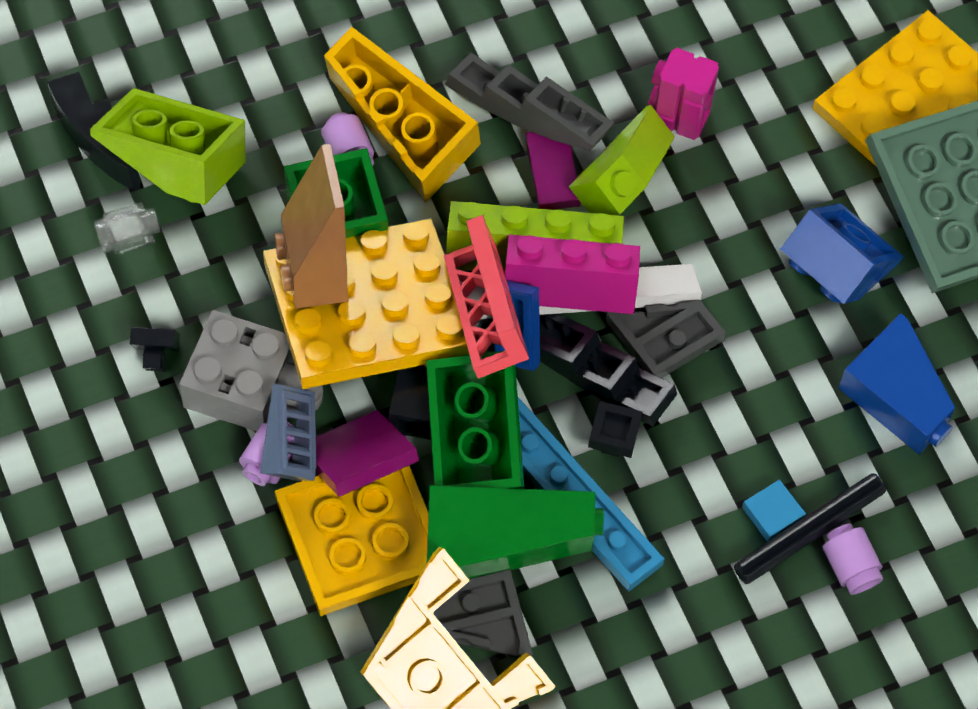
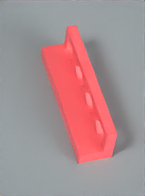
(494, 302)

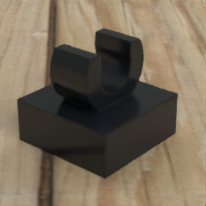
(154, 343)
(615, 429)

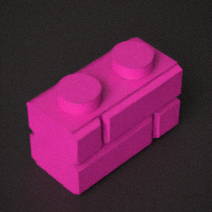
(684, 91)

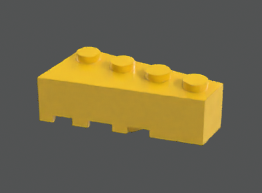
(406, 115)

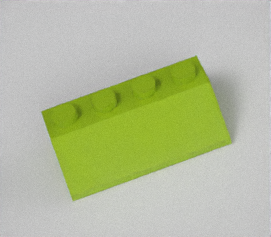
(529, 222)

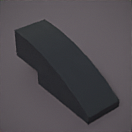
(78, 116)

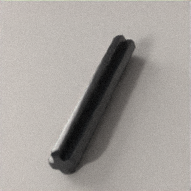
(809, 528)

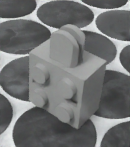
(236, 369)

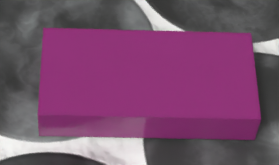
(551, 172)

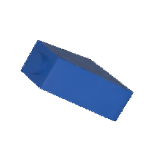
(900, 387)

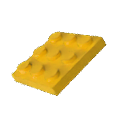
(357, 541)

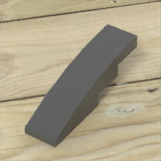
(532, 106)

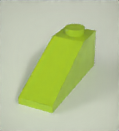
(624, 165)

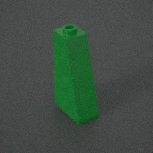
(510, 527)

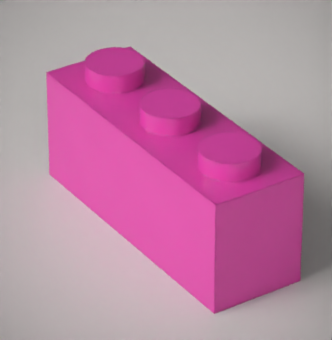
(576, 272)

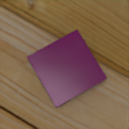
(362, 453)

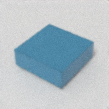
(773, 510)

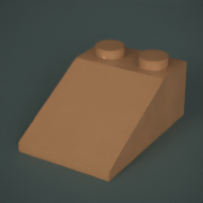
(315, 237)

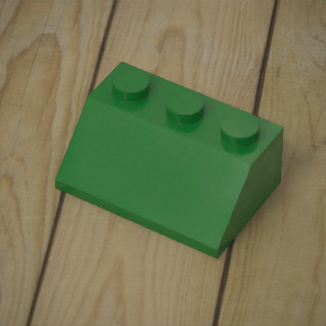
(474, 425)

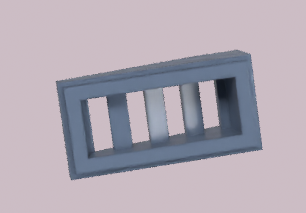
(304, 447)

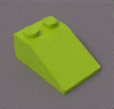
(174, 143)

